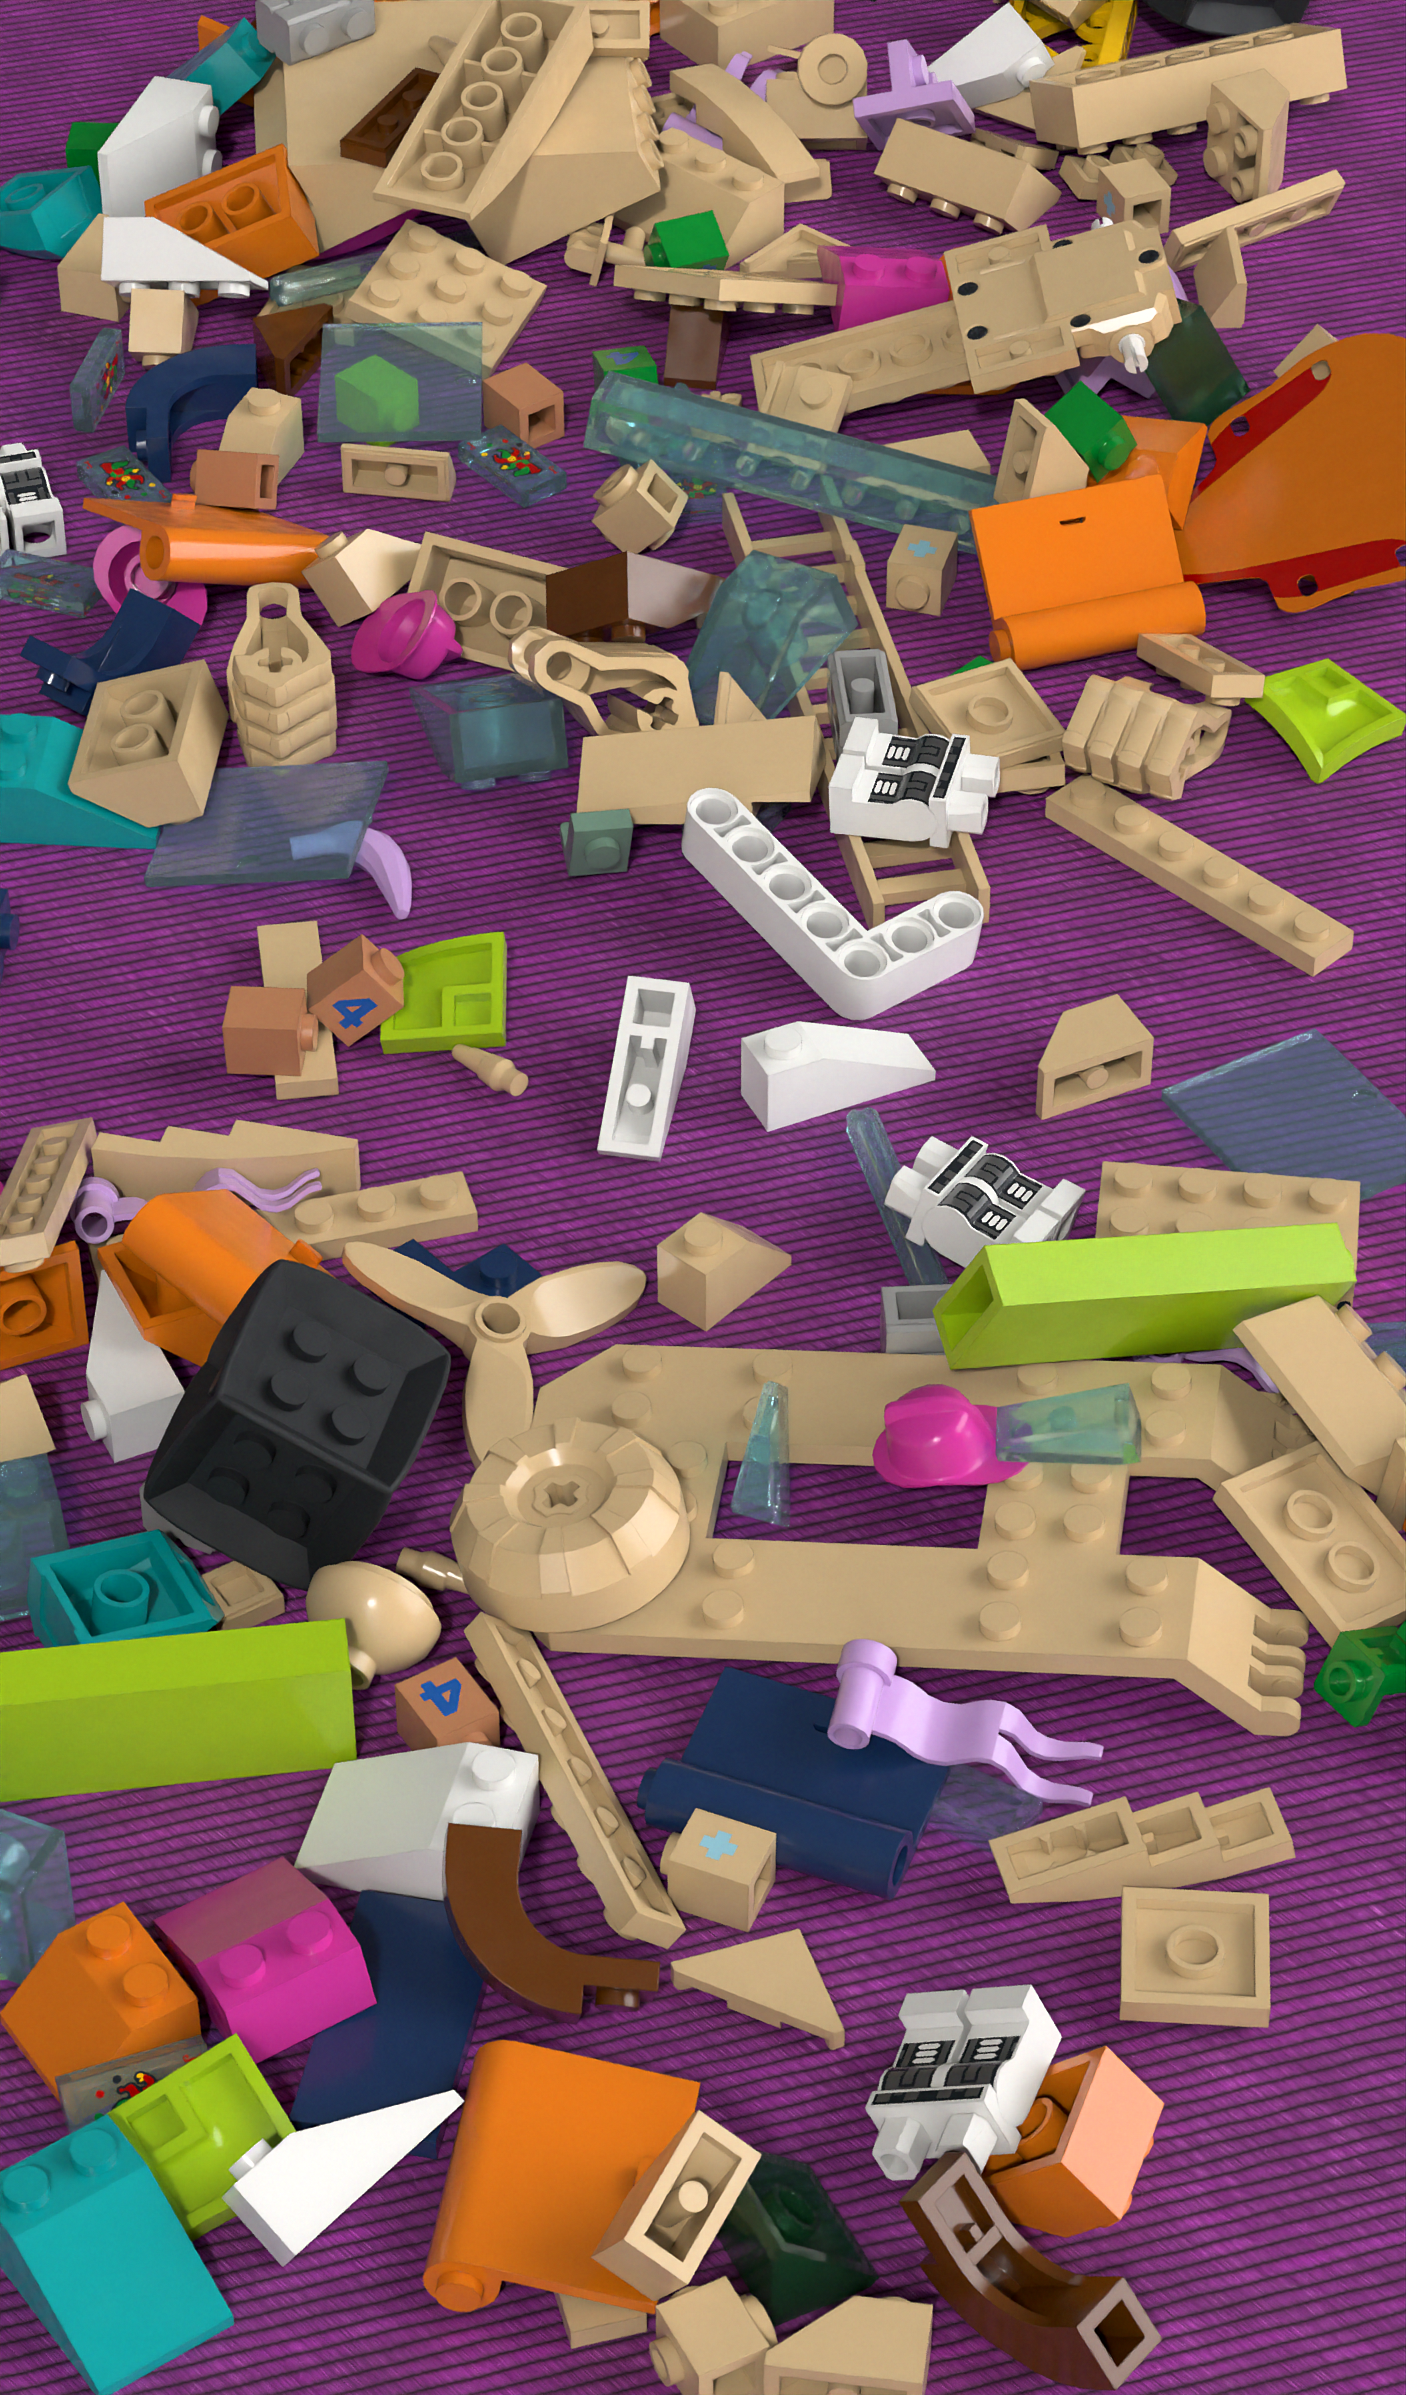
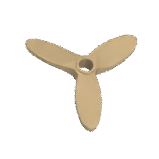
(499, 1330)

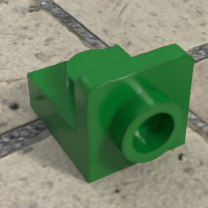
(1361, 1671)

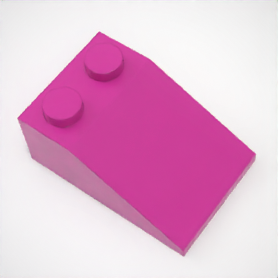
(880, 282)
(269, 1959)

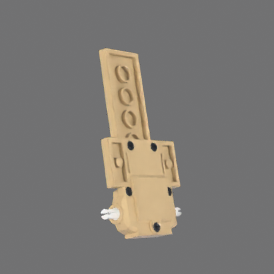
(1013, 317)

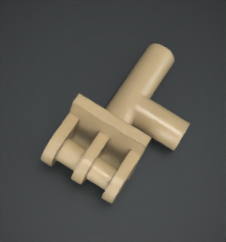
(590, 248)

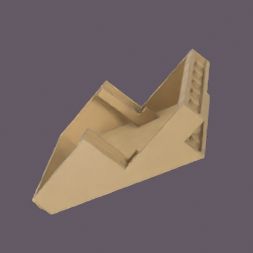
(585, 167)

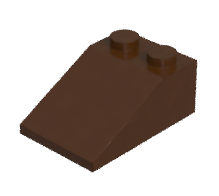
(625, 598)

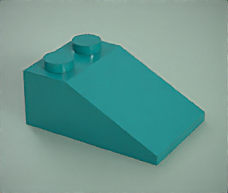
(36, 795)
(105, 2258)

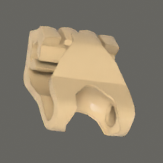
(600, 666)
(281, 684)
(1142, 737)

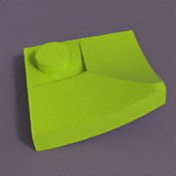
(1326, 715)
(451, 996)
(199, 2127)

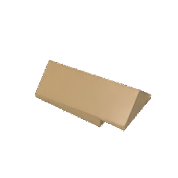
(662, 768)

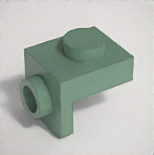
(597, 842)

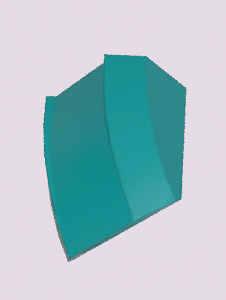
(48, 211)
(118, 1592)

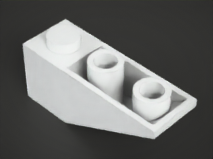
(158, 256)

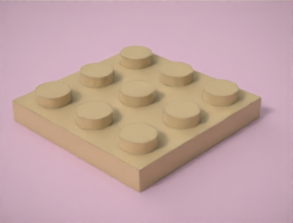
(439, 280)
(725, 289)

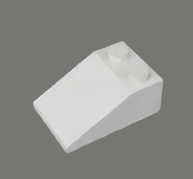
(159, 145)
(389, 1815)

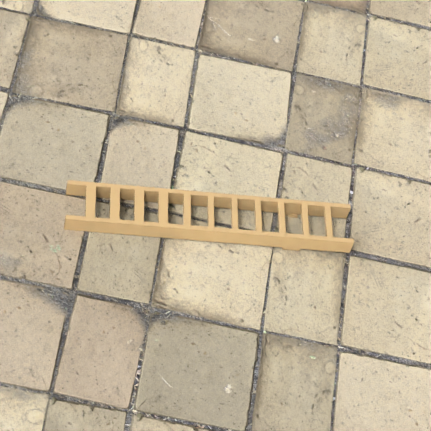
(859, 856)

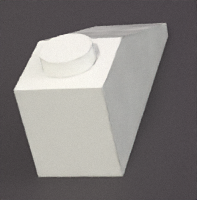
(994, 59)
(647, 1067)
(823, 1068)
(127, 1382)
(321, 2171)

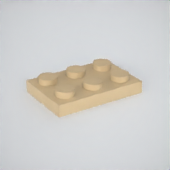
(1321, 1540)

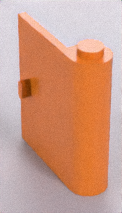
(214, 542)
(1083, 587)
(210, 1247)
(542, 2171)

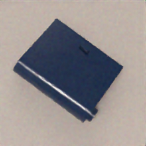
(770, 1764)

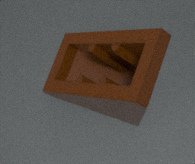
(290, 345)
(696, 346)

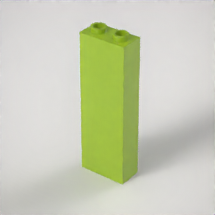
(1133, 1293)
(175, 1709)

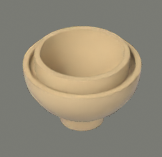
(384, 1614)

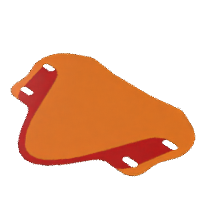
(1311, 480)

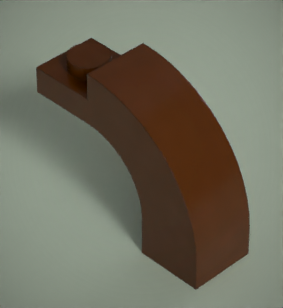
(507, 1949)
(1044, 2316)

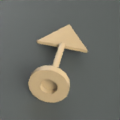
(829, 67)

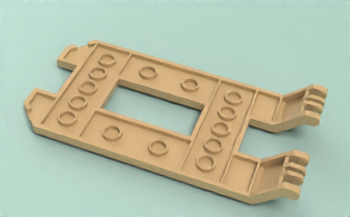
(1048, 1559)

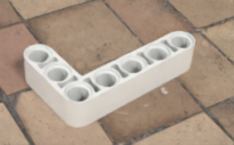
(834, 954)

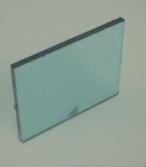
(400, 382)
(272, 826)
(1296, 1114)

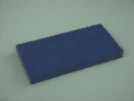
(415, 2033)

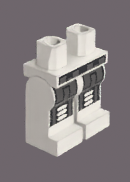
(28, 503)
(910, 786)
(978, 1200)
(961, 2076)

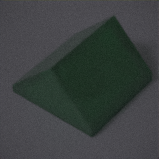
(1195, 369)
(792, 2241)

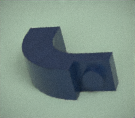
(183, 394)
(140, 640)

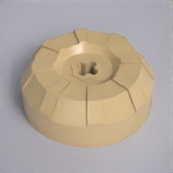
(569, 1527)

